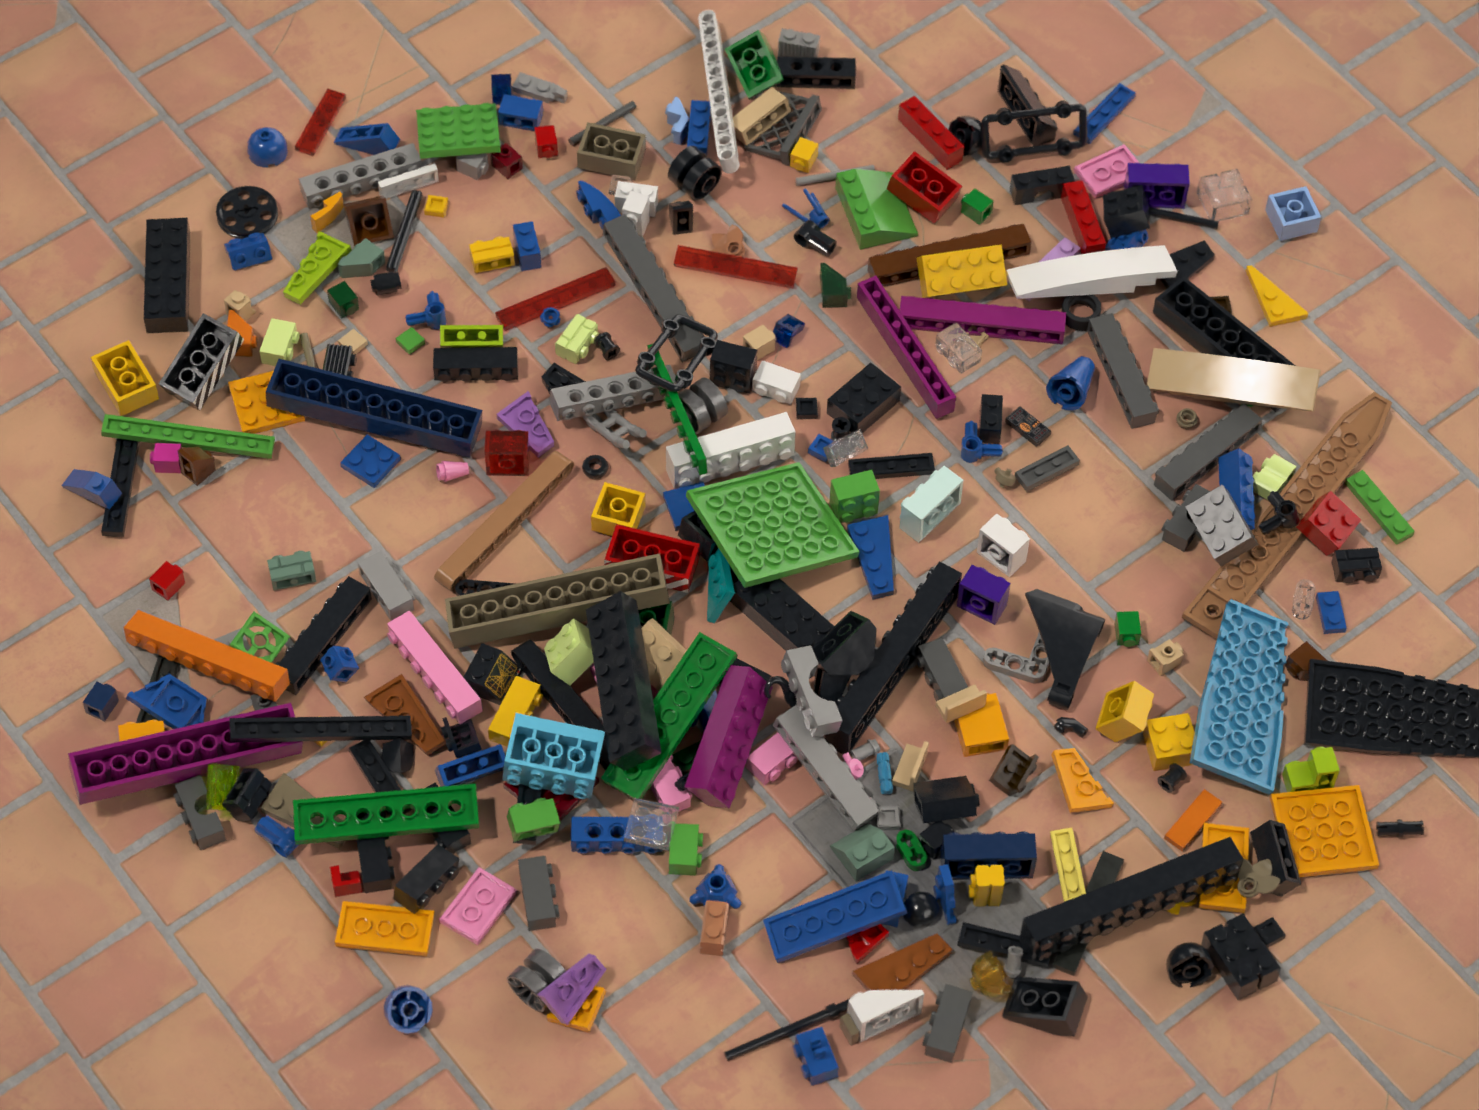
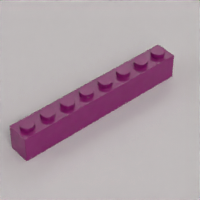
(994, 320)
(906, 347)

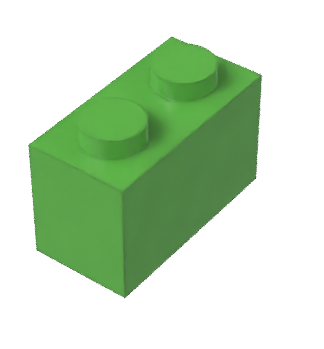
(533, 819)
(684, 849)

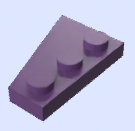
(525, 416)
(572, 988)

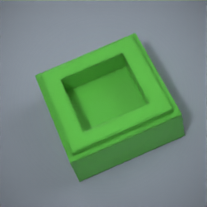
(410, 340)

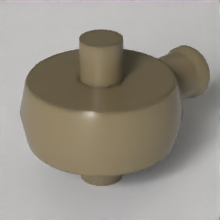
(1005, 477)

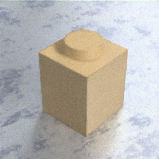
(761, 340)

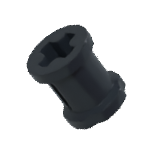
(607, 346)
(840, 428)
(1172, 777)

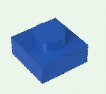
(816, 448)

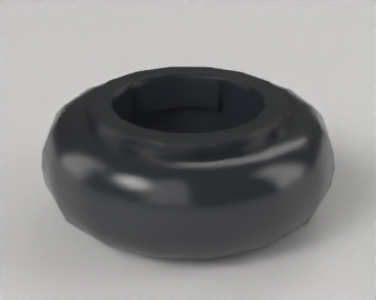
(592, 473)

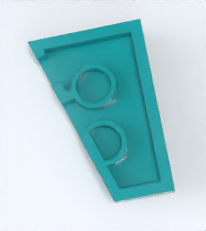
(719, 586)

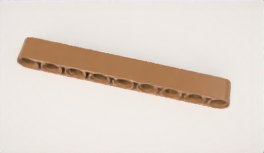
(504, 520)

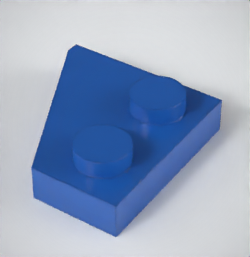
(945, 892)

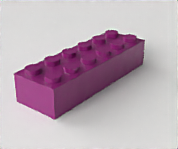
(728, 737)

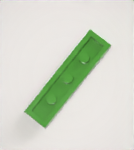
(1379, 507)

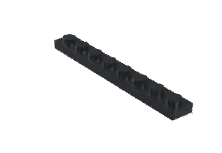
(320, 728)

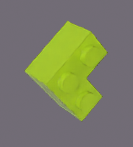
(1316, 773)

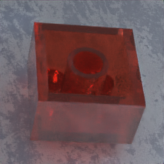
(507, 453)

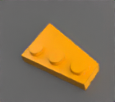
(1078, 785)

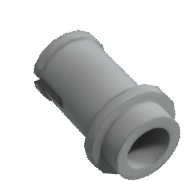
(866, 750)
(1012, 967)

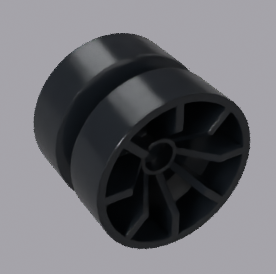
(694, 172)

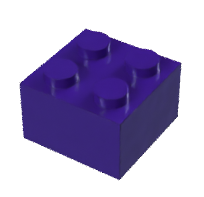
(983, 594)

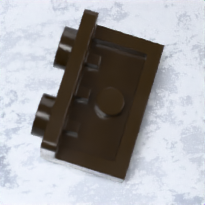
(1013, 770)

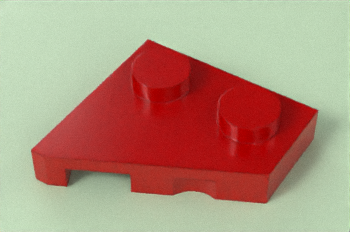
(865, 941)

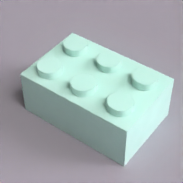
(930, 503)

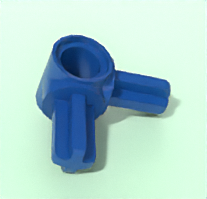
(433, 315)
(971, 441)

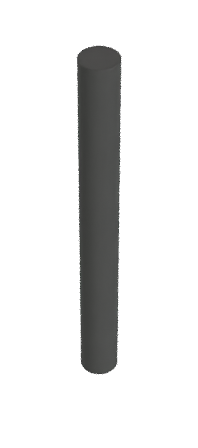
(605, 121)

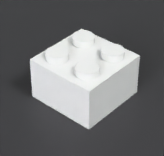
(1003, 545)

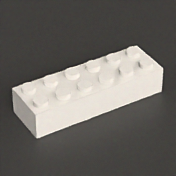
(734, 450)

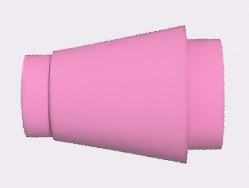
(450, 470)

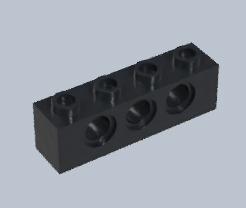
(817, 72)

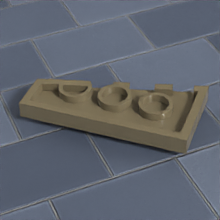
(280, 803)

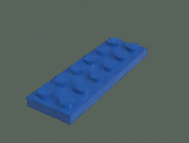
(835, 916)

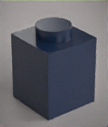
(101, 701)

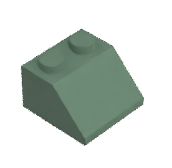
(864, 851)

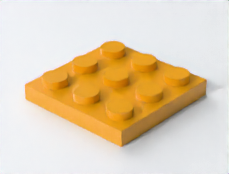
(251, 407)

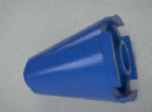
(1071, 384)

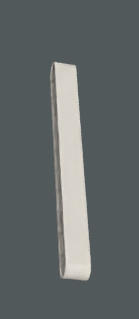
(718, 92)

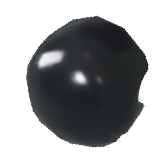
(921, 908)

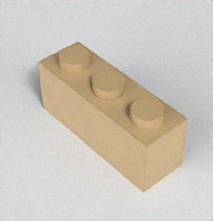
(760, 116)

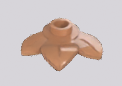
(728, 242)

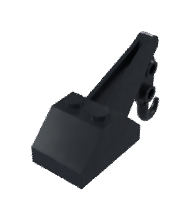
(840, 653)

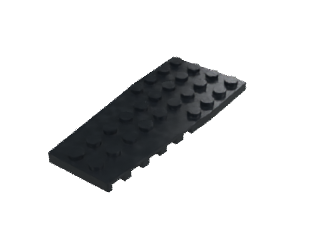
(1389, 712)

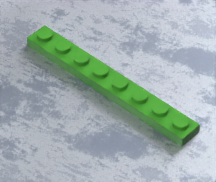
(188, 436)

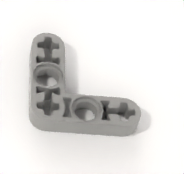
(1027, 665)

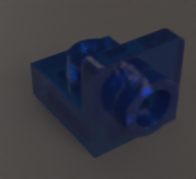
(786, 329)

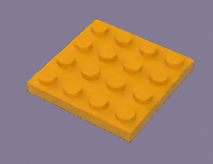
(1327, 830)

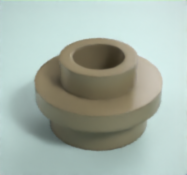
(1187, 414)

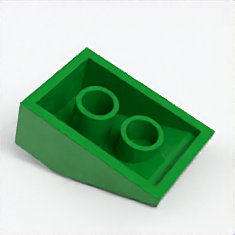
(754, 63)

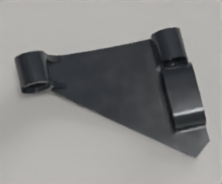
(1067, 639)

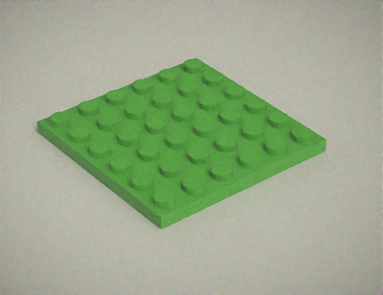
(772, 524)

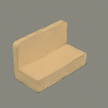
(961, 703)
(910, 766)

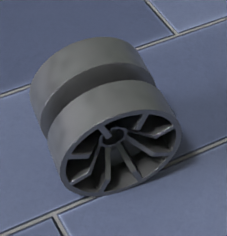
(703, 404)
(537, 974)

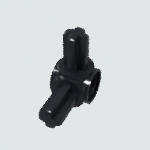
(1284, 514)

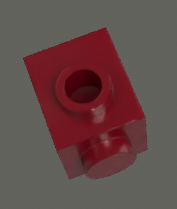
(507, 161)

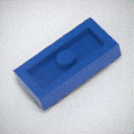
(1331, 612)

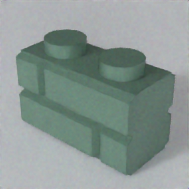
(291, 570)

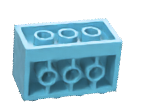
(553, 756)

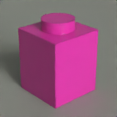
(166, 458)

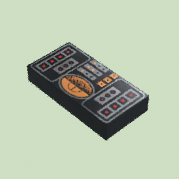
(1028, 426)

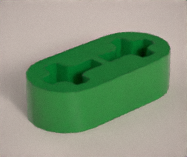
(915, 847)

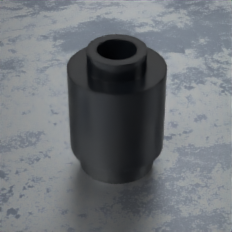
(385, 283)

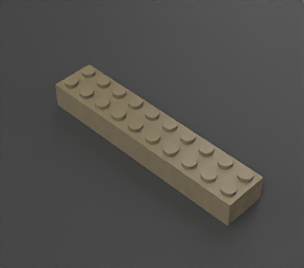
(552, 600)

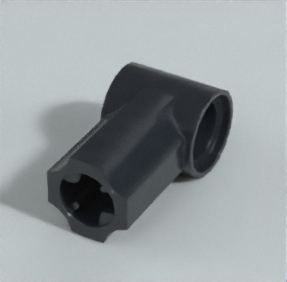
(811, 235)

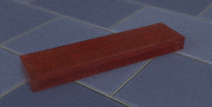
(320, 122)

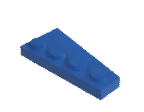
(873, 542)

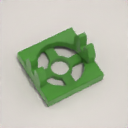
(257, 620)

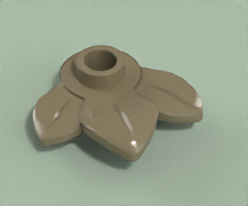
(1257, 875)

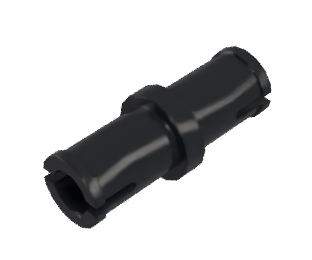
(1400, 828)

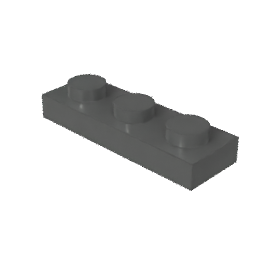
(1047, 468)

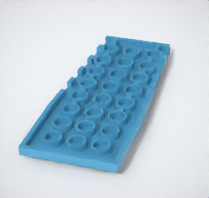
(1242, 699)

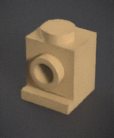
(240, 303)
(1165, 657)

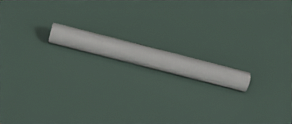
(825, 176)

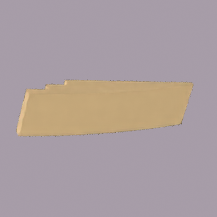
(1233, 379)

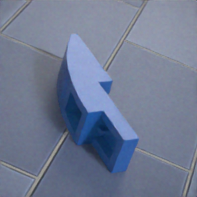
(596, 204)

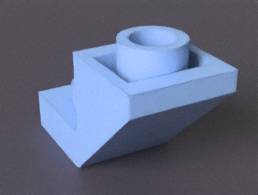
(678, 118)

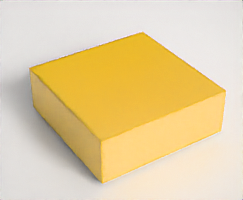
(436, 206)

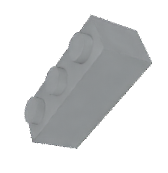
(386, 585)

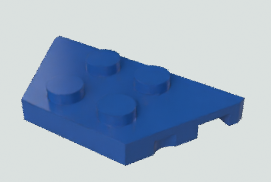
(171, 702)

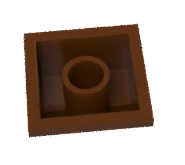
(369, 220)

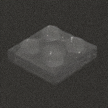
(651, 824)

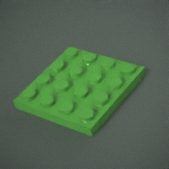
(458, 130)

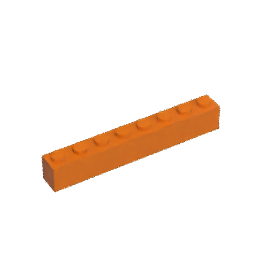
(206, 655)

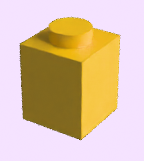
(804, 155)

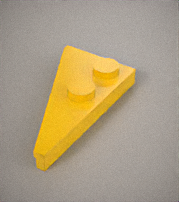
(1274, 302)

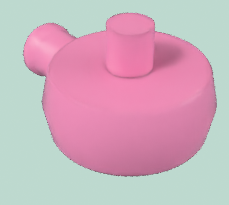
(855, 766)

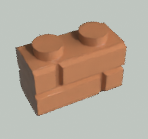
(714, 928)

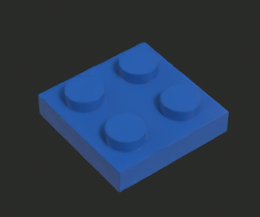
(370, 461)

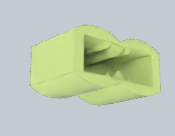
(1273, 477)

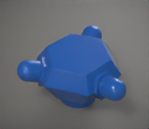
(716, 887)

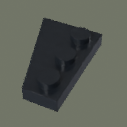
(1189, 261)

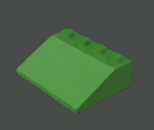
(871, 209)

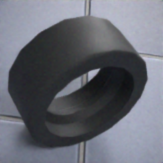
(1080, 323)

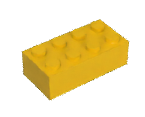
(961, 271)

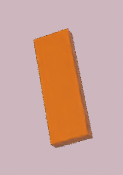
(1192, 820)

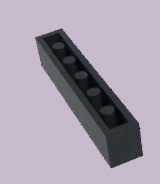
(324, 631)

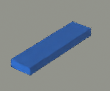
(1107, 111)

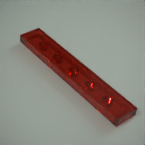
(735, 266)
(555, 298)

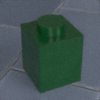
(343, 299)

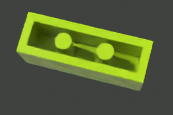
(471, 336)

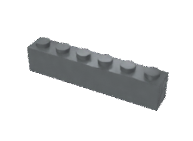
(1122, 371)
(1204, 454)

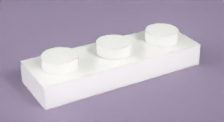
(408, 181)

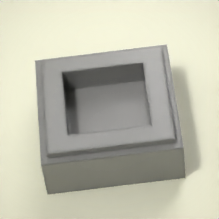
(888, 818)

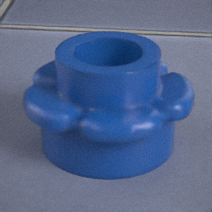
(544, 317)

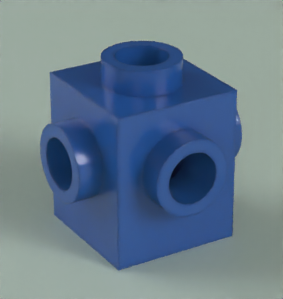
(339, 663)

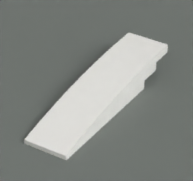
(1092, 273)

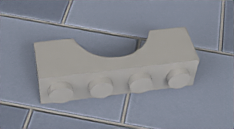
(819, 714)

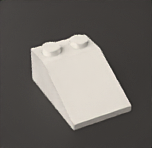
(883, 1009)

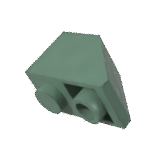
(362, 260)

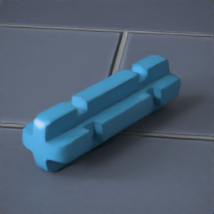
(884, 773)

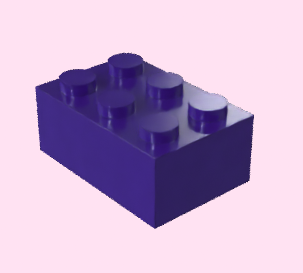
(1163, 183)

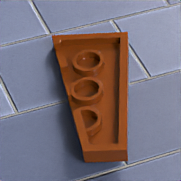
(398, 699)
(904, 966)

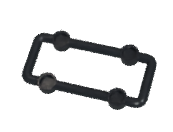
(1005, 117)
(669, 330)

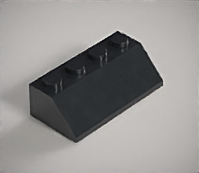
(1019, 96)

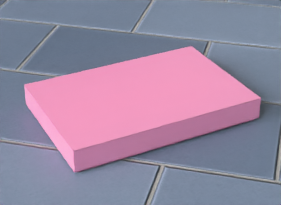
(1105, 171)
(478, 906)

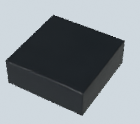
(806, 408)
(1270, 932)

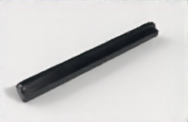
(404, 231)

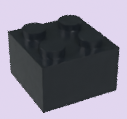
(1126, 211)
(733, 366)

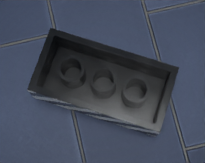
(201, 361)

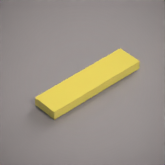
(1067, 863)

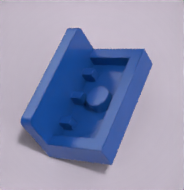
(248, 251)

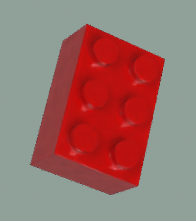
(924, 187)

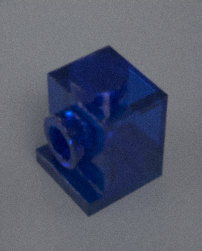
(500, 85)

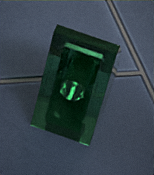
(833, 288)

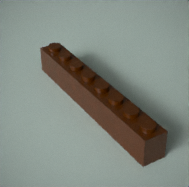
(902, 264)

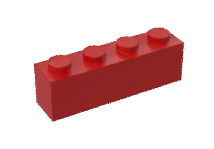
(930, 132)
(1082, 217)

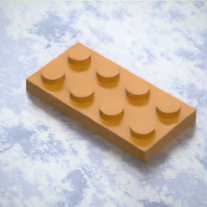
(1225, 897)
(384, 928)

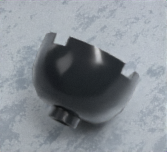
(968, 132)
(1189, 964)

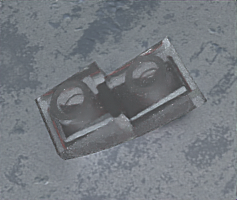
(845, 448)

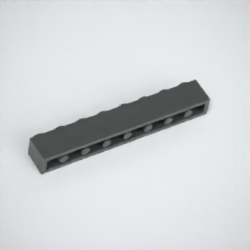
(651, 282)

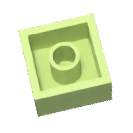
(570, 652)

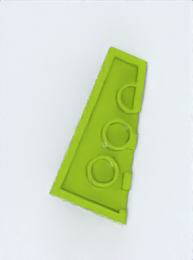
(316, 267)

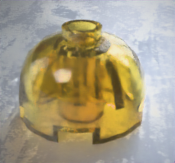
(989, 976)

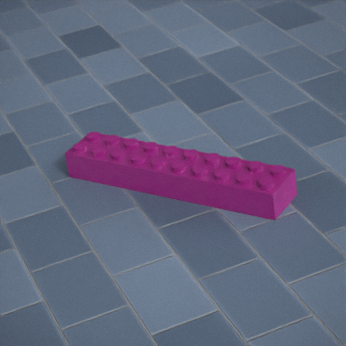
(171, 757)

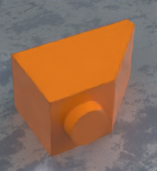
(245, 330)

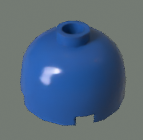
(267, 147)
(407, 1008)

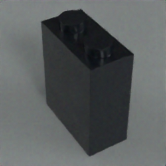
(945, 799)

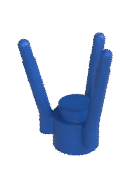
(817, 215)

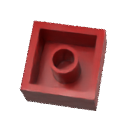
(1328, 523)

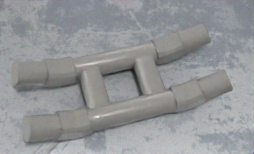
(615, 437)

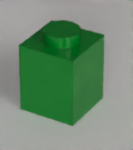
(976, 206)
(1127, 628)

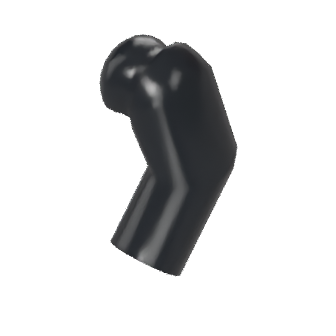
(1070, 723)

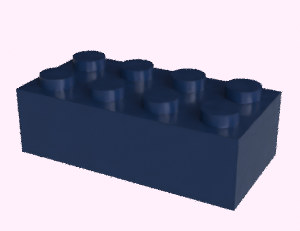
(1013, 851)

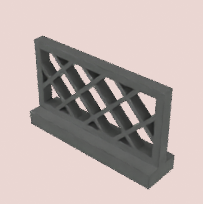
(805, 119)

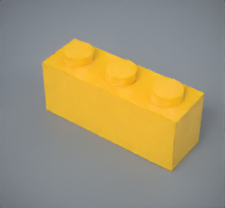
(520, 699)

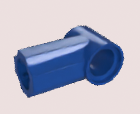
(281, 838)

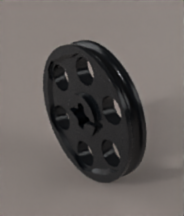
(250, 204)

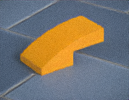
(331, 210)

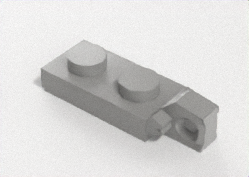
(539, 89)

